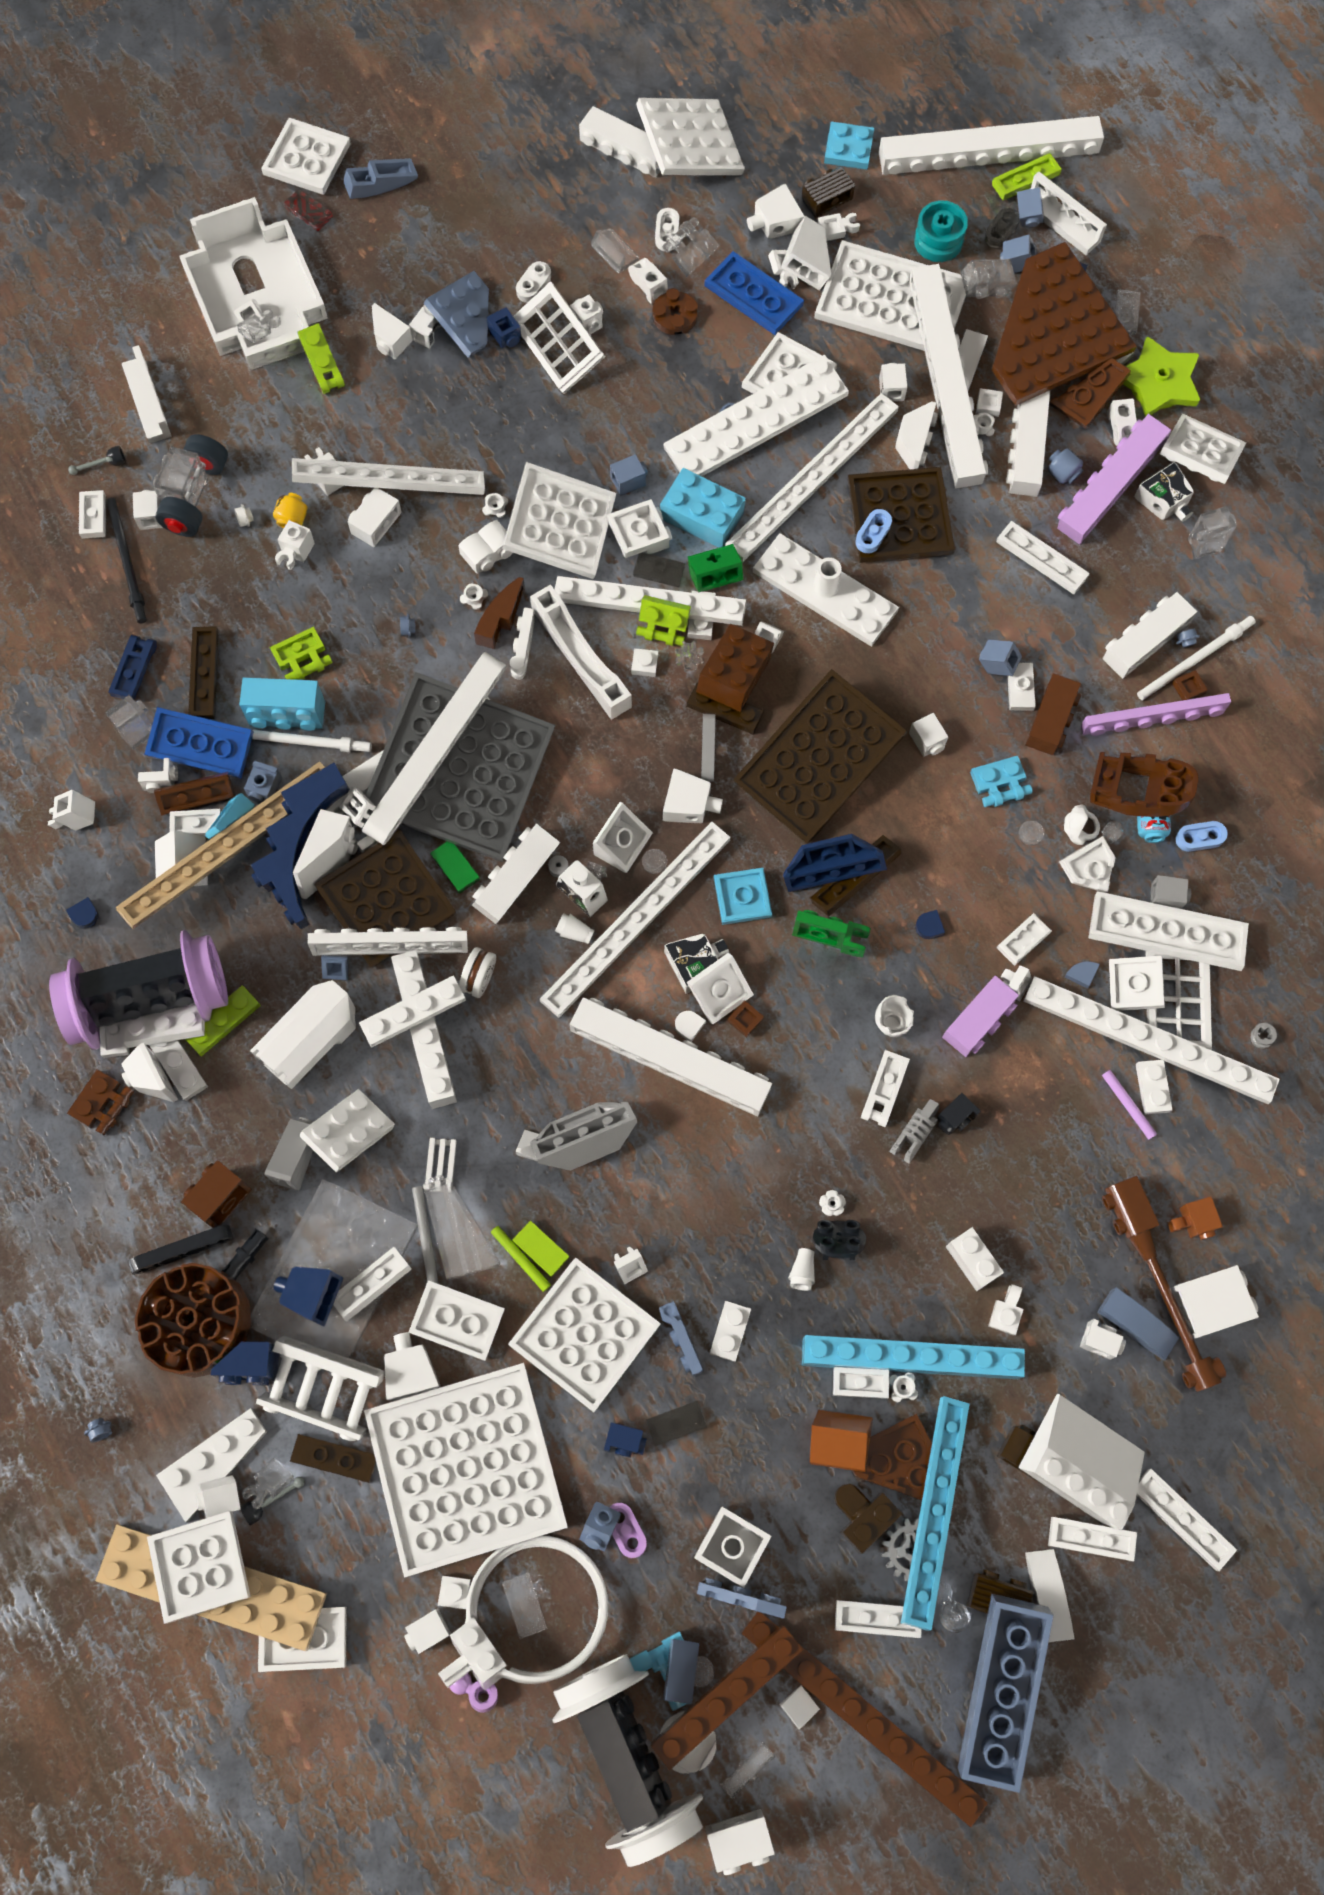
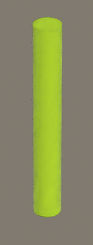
(520, 1258)

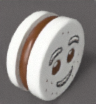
(477, 972)

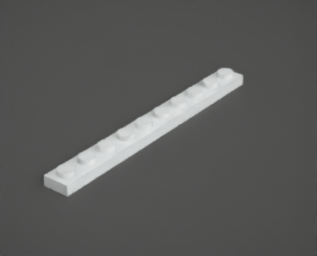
(812, 476)
(634, 920)
(1152, 1040)

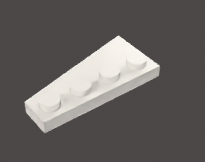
(210, 1461)

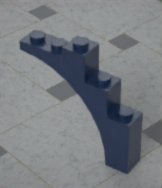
(290, 834)

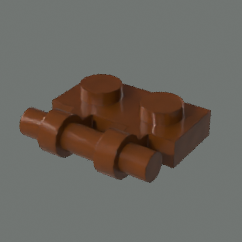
(94, 1099)

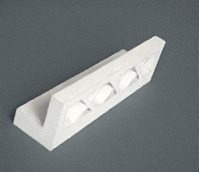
(1063, 219)
(146, 398)

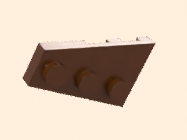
(1089, 397)

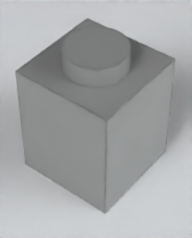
(1170, 891)

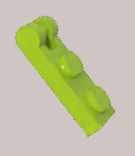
(320, 357)

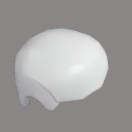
(894, 1016)

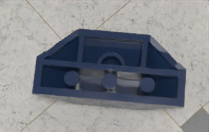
(832, 861)

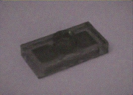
(659, 569)

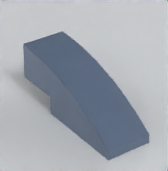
(379, 177)
(1138, 1323)

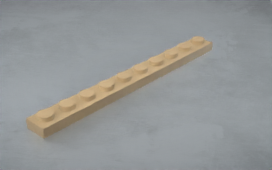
(207, 857)

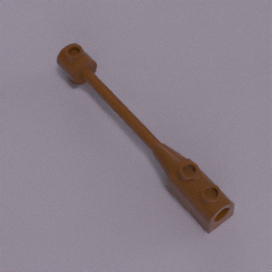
(1136, 1221)

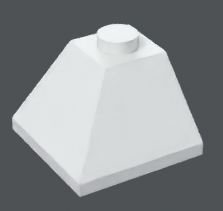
(147, 1075)

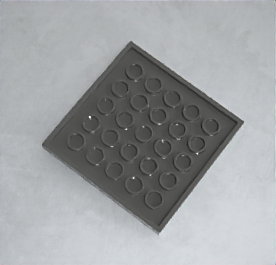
(483, 779)

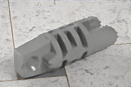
(917, 1130)

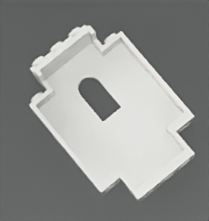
(289, 288)

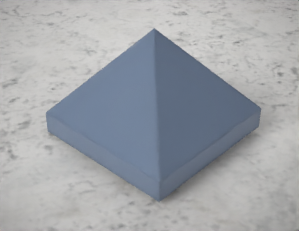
(334, 967)

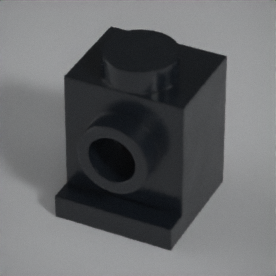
(956, 1115)

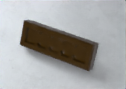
(333, 1458)

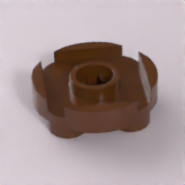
(674, 323)

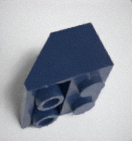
(248, 1362)

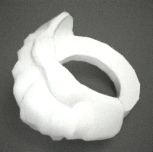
(1075, 822)

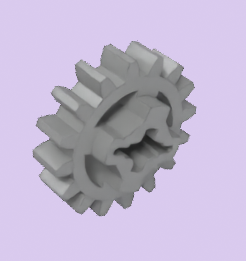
(900, 1552)

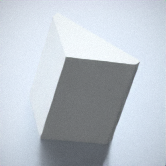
(621, 838)
(174, 848)

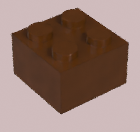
(215, 1194)

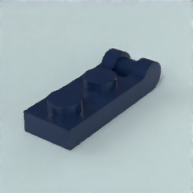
(132, 667)

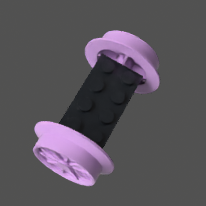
(137, 989)

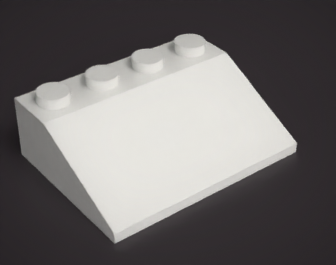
(1085, 1463)

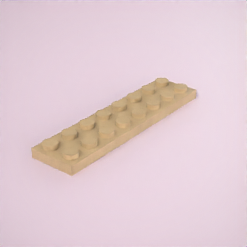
(274, 1611)

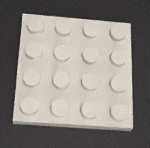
(690, 136)
(559, 520)
(584, 1334)

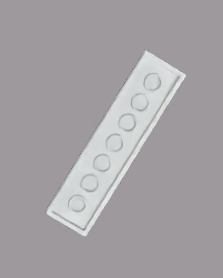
(757, 418)

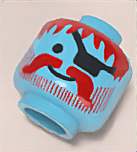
(1153, 828)

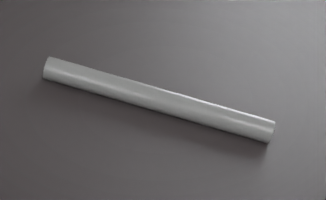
(424, 1232)

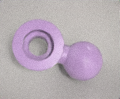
(474, 1690)

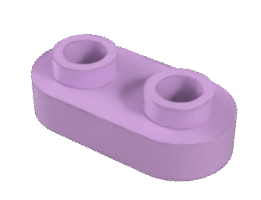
(628, 1529)

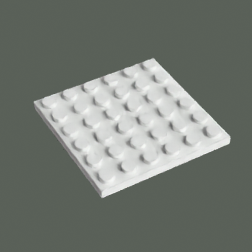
(465, 1469)

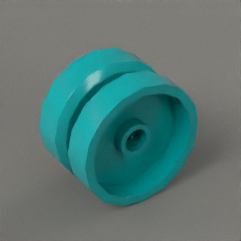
(940, 231)

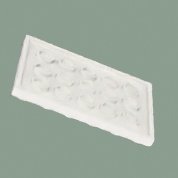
(874, 295)

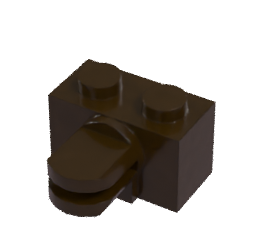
(866, 1517)

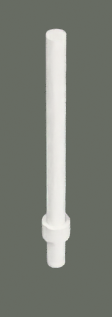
(1231, 633)
(345, 744)

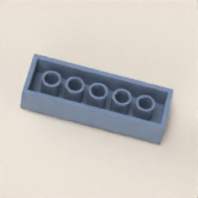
(1005, 1693)

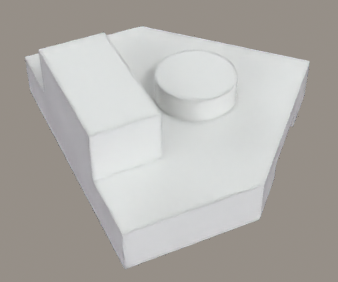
(1090, 865)

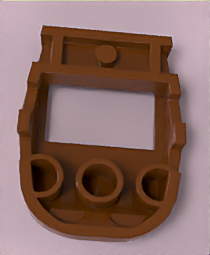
(1169, 788)

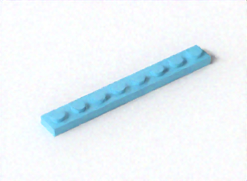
(935, 1514)

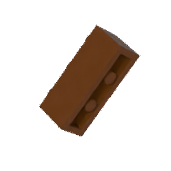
(1054, 714)

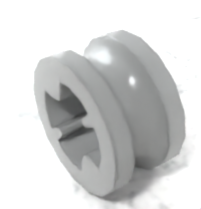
(1265, 1043)

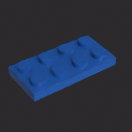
(753, 293)
(199, 742)

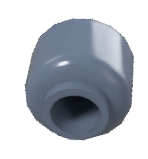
(1065, 466)

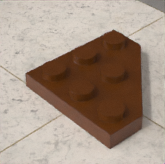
(899, 1458)

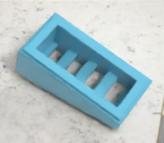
(232, 812)

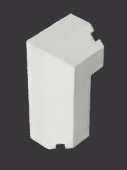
(307, 1032)

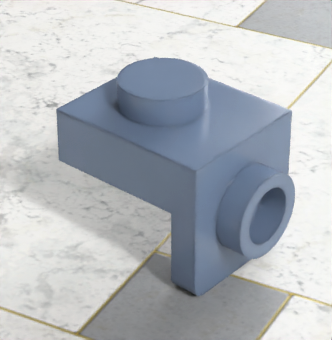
(599, 1526)

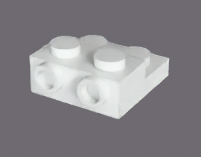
(640, 529)

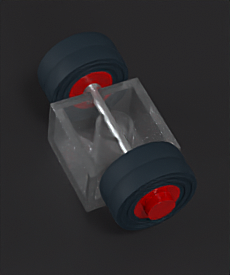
(183, 481)

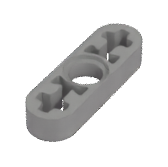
(708, 747)

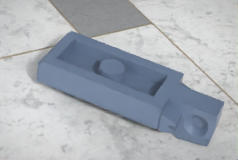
(681, 1338)

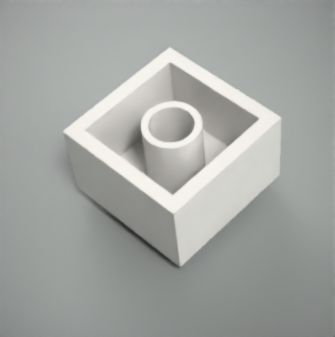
(732, 1547)
(740, 1842)

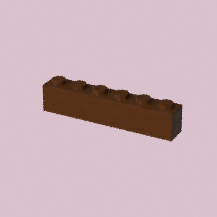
(725, 1697)

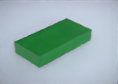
(455, 866)

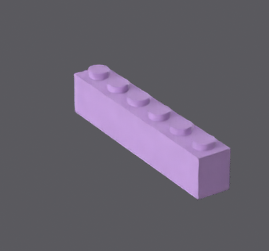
(1113, 479)

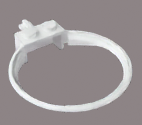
(478, 1652)

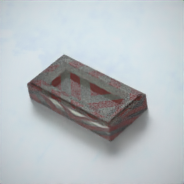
(308, 210)

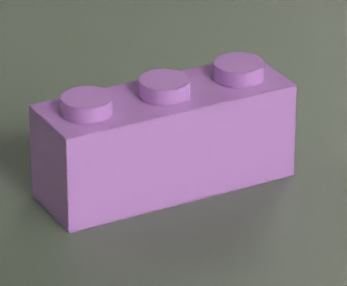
(981, 1017)

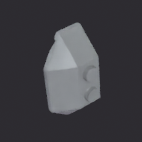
(584, 1135)

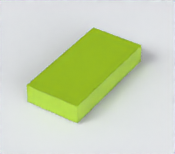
(540, 1248)

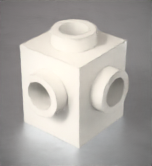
(589, 313)

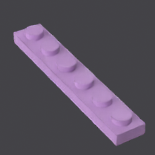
(1161, 713)

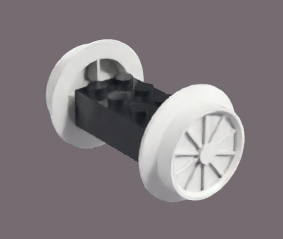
(626, 1764)

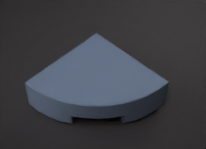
(1082, 973)

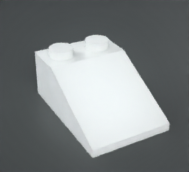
(325, 850)

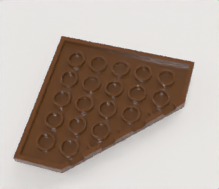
(1056, 327)

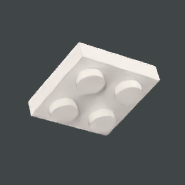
(1137, 983)
(720, 988)

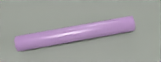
(1129, 1104)

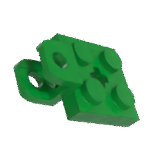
(830, 932)

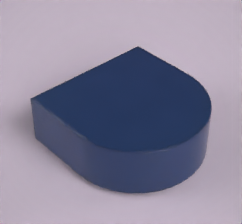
(83, 913)
(929, 925)

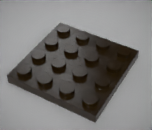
(917, 511)
(385, 891)

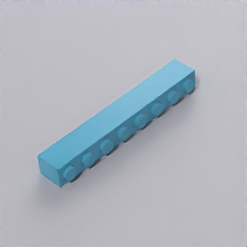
(913, 1357)

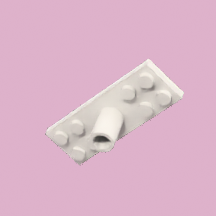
(825, 589)

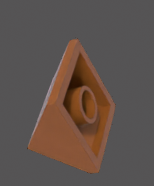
(840, 1440)

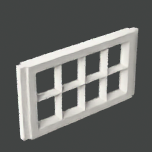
(581, 368)
(1204, 1000)

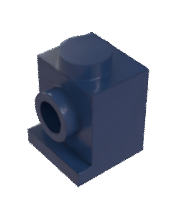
(504, 328)
(625, 1440)

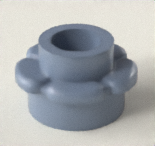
(407, 626)
(1187, 638)
(98, 1430)

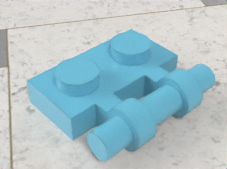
(998, 775)

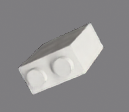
(1215, 1301)

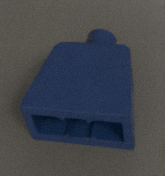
(309, 1292)

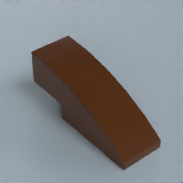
(499, 614)

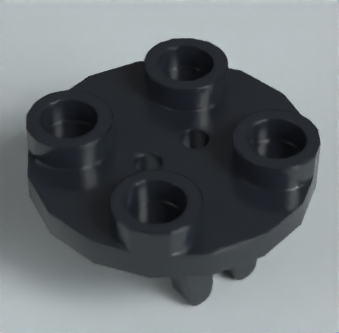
(839, 1239)

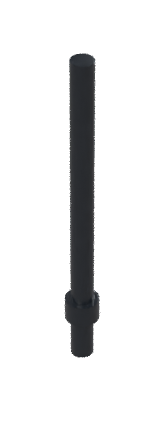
(135, 598)

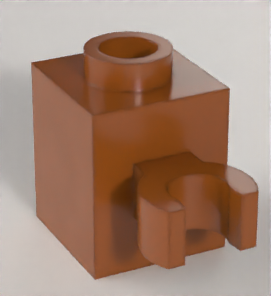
(1199, 1218)

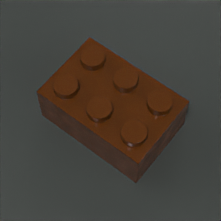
(735, 667)

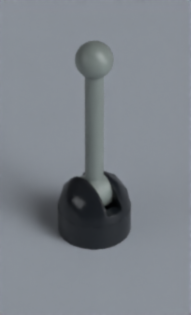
(114, 456)
(253, 1516)

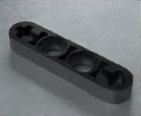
(180, 1249)

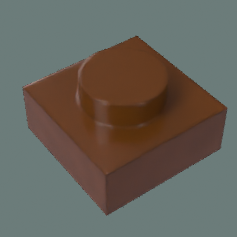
(1190, 686)
(745, 1018)

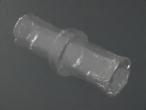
(747, 1770)

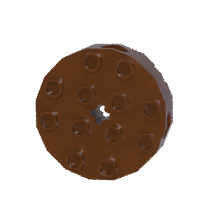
(167, 1314)

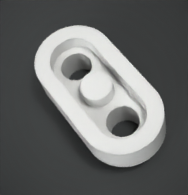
(665, 229)
(533, 279)

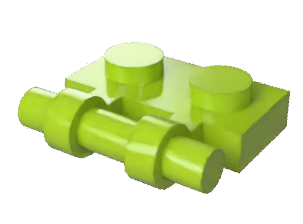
(665, 614)
(297, 649)

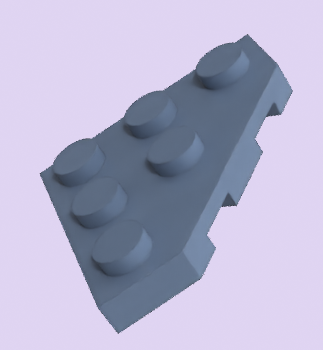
(463, 312)
(741, 1596)

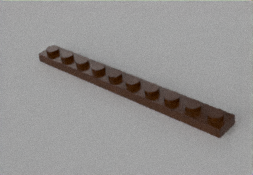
(875, 1727)

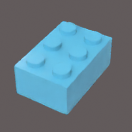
(702, 508)
(282, 703)

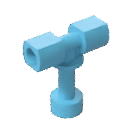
(657, 1660)

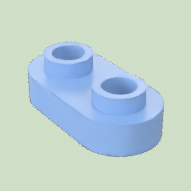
(872, 532)
(1200, 837)

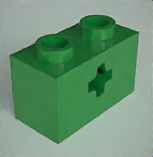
(715, 568)

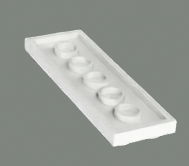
(1169, 931)
(379, 942)

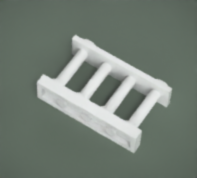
(340, 1369)

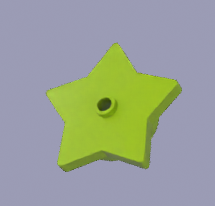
(1162, 378)

